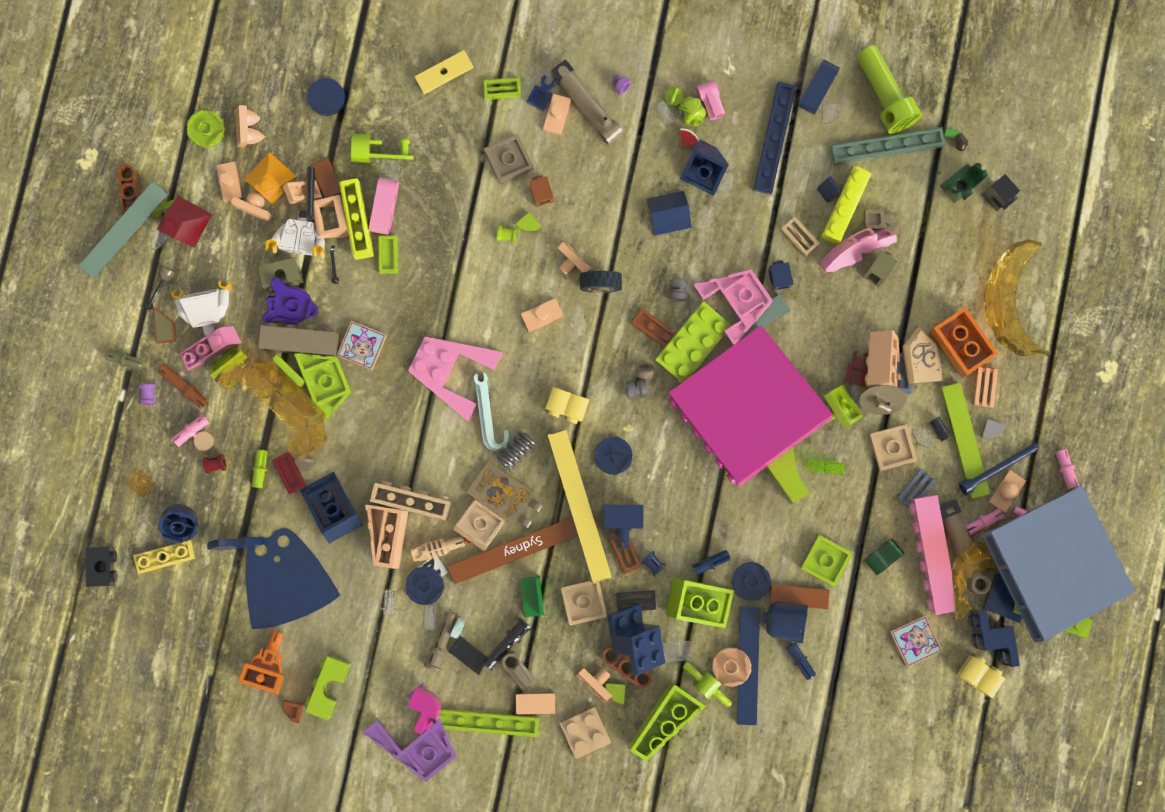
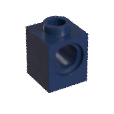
(780, 275)

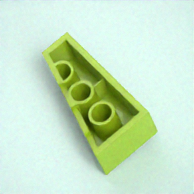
(665, 720)

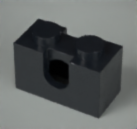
(1001, 193)
(94, 575)

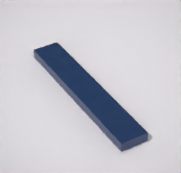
(774, 138)
(749, 643)

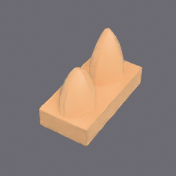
(244, 134)

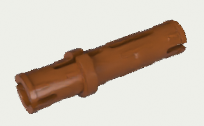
(189, 391)

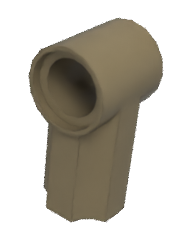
(518, 671)

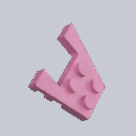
(744, 296)

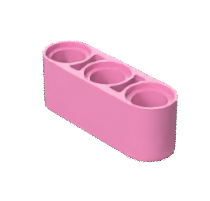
(384, 206)

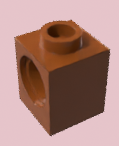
(541, 190)

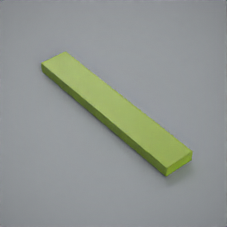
(964, 436)
(489, 722)

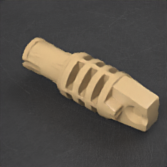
(436, 548)

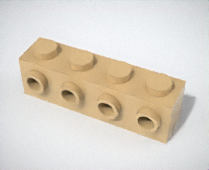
(409, 501)

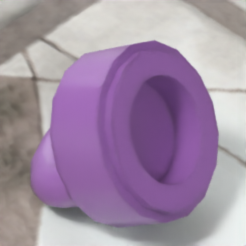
(622, 85)

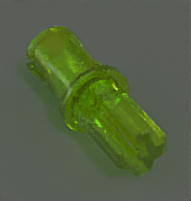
(825, 467)

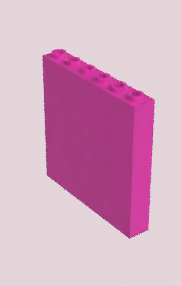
(749, 406)

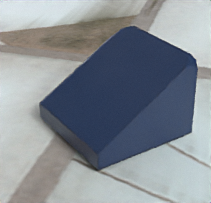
(829, 189)

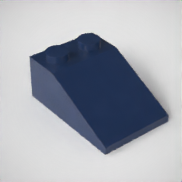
(331, 507)

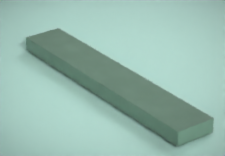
(887, 146)
(123, 229)

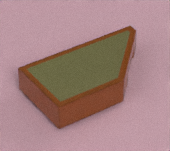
(164, 328)

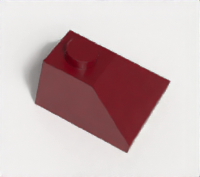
(184, 222)

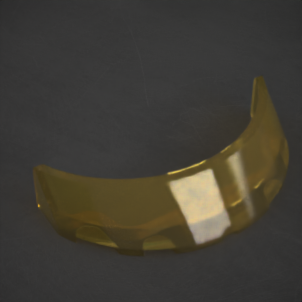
(1001, 299)
(970, 561)

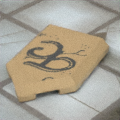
(922, 358)

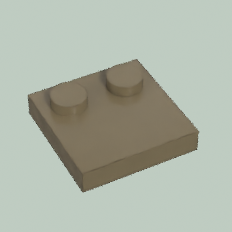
(508, 159)

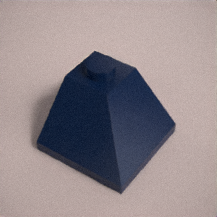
(705, 167)

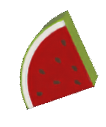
(688, 138)

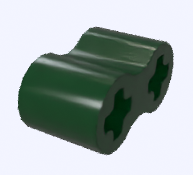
(884, 556)

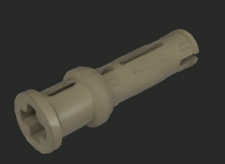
(438, 650)

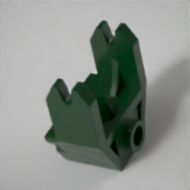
(968, 177)

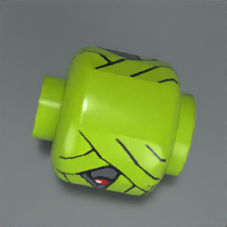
(692, 111)

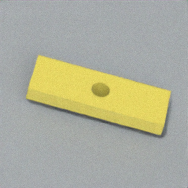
(454, 66)
(174, 554)

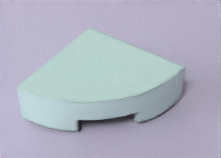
(458, 628)

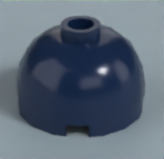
(178, 523)

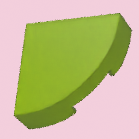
(528, 223)
(617, 692)

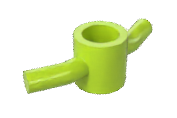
(707, 685)

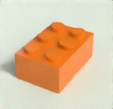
(963, 342)

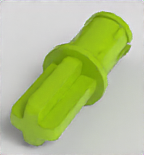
(259, 469)

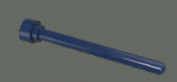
(968, 485)

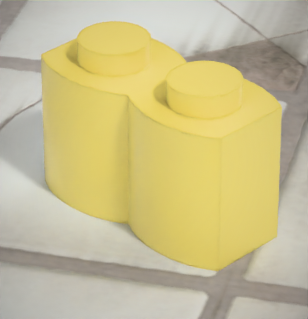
(567, 405)
(980, 676)

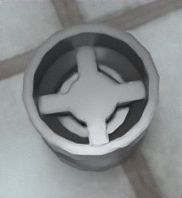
(678, 290)
(637, 389)

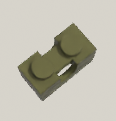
(289, 266)
(880, 268)

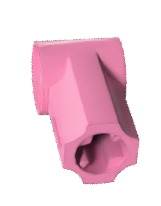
(709, 95)

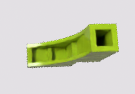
(787, 477)

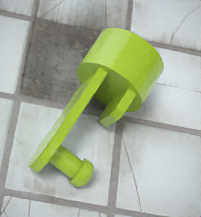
(361, 149)

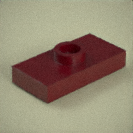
(289, 473)

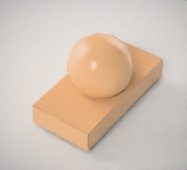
(252, 206)
(1006, 491)

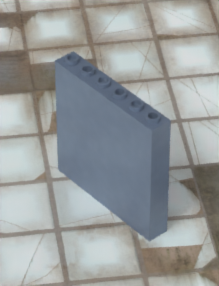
(1058, 564)

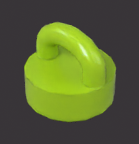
(673, 96)

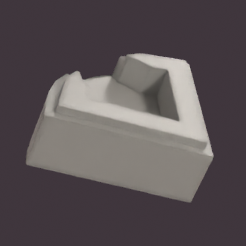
(992, 429)

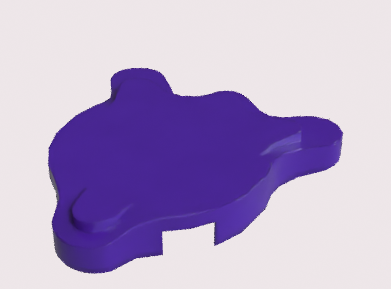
(289, 304)

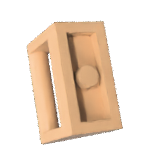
(334, 201)

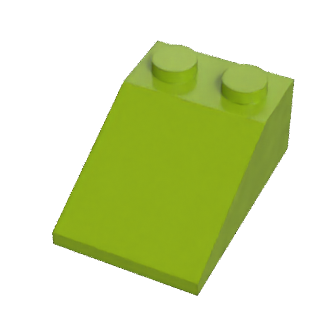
(699, 602)

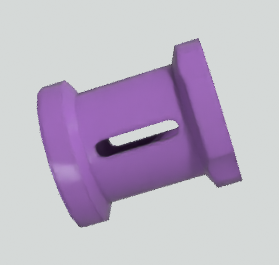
(146, 394)

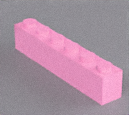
(934, 553)

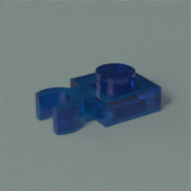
(540, 96)

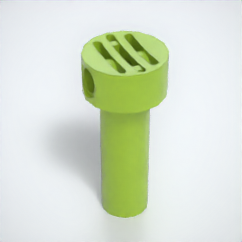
(898, 111)

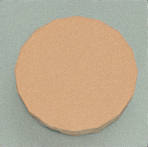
(731, 667)

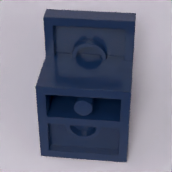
(994, 637)
(636, 639)

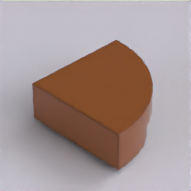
(293, 710)

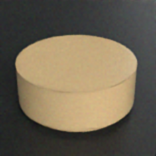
(203, 441)

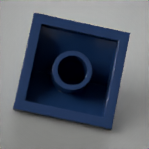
(669, 213)

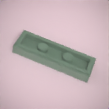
(774, 311)

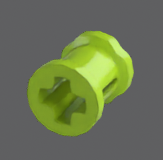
(507, 234)

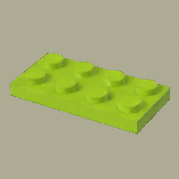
(692, 342)

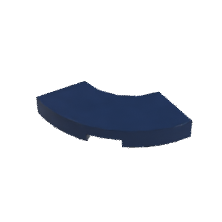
(233, 544)

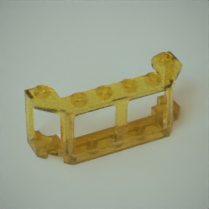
(283, 399)

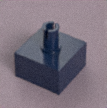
(623, 519)

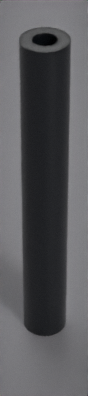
(310, 193)

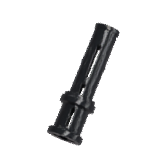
(513, 637)

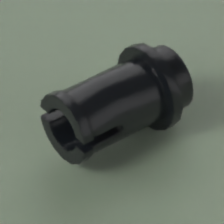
(940, 429)

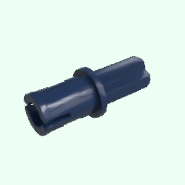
(711, 562)
(801, 661)

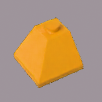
(270, 178)

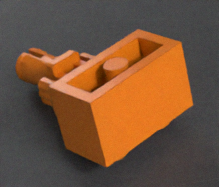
(265, 670)

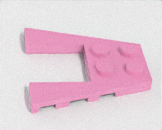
(435, 362)

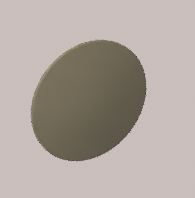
(882, 399)

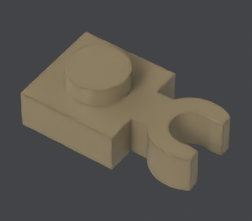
(876, 219)

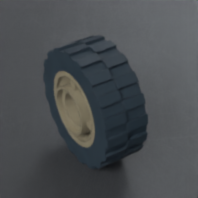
(600, 281)

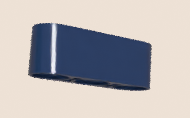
(818, 87)

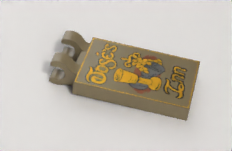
(503, 495)

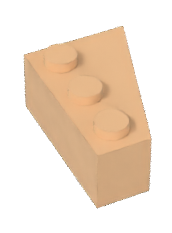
(882, 359)
(387, 535)

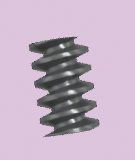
(516, 450)

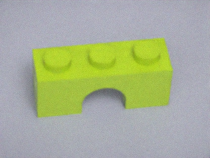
(320, 703)

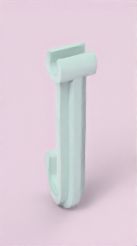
(485, 416)

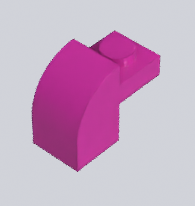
(428, 705)

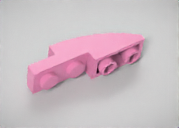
(850, 250)

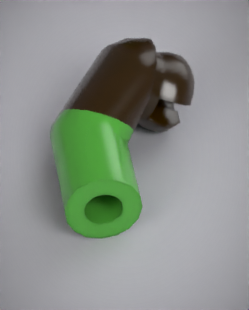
(958, 136)

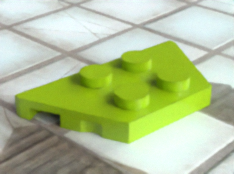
(324, 381)

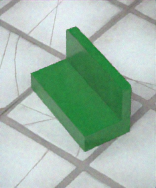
(532, 596)

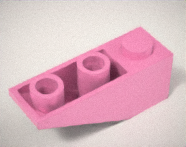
(210, 347)

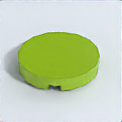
(205, 128)

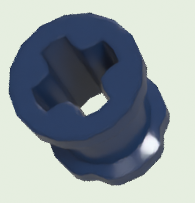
(653, 563)

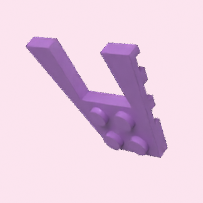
(424, 755)

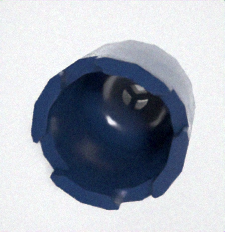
(786, 621)

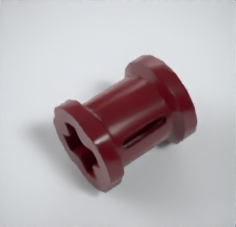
(214, 463)

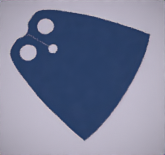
(286, 588)

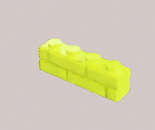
(845, 205)
(356, 219)

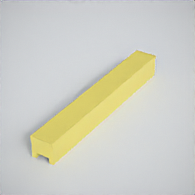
(579, 506)

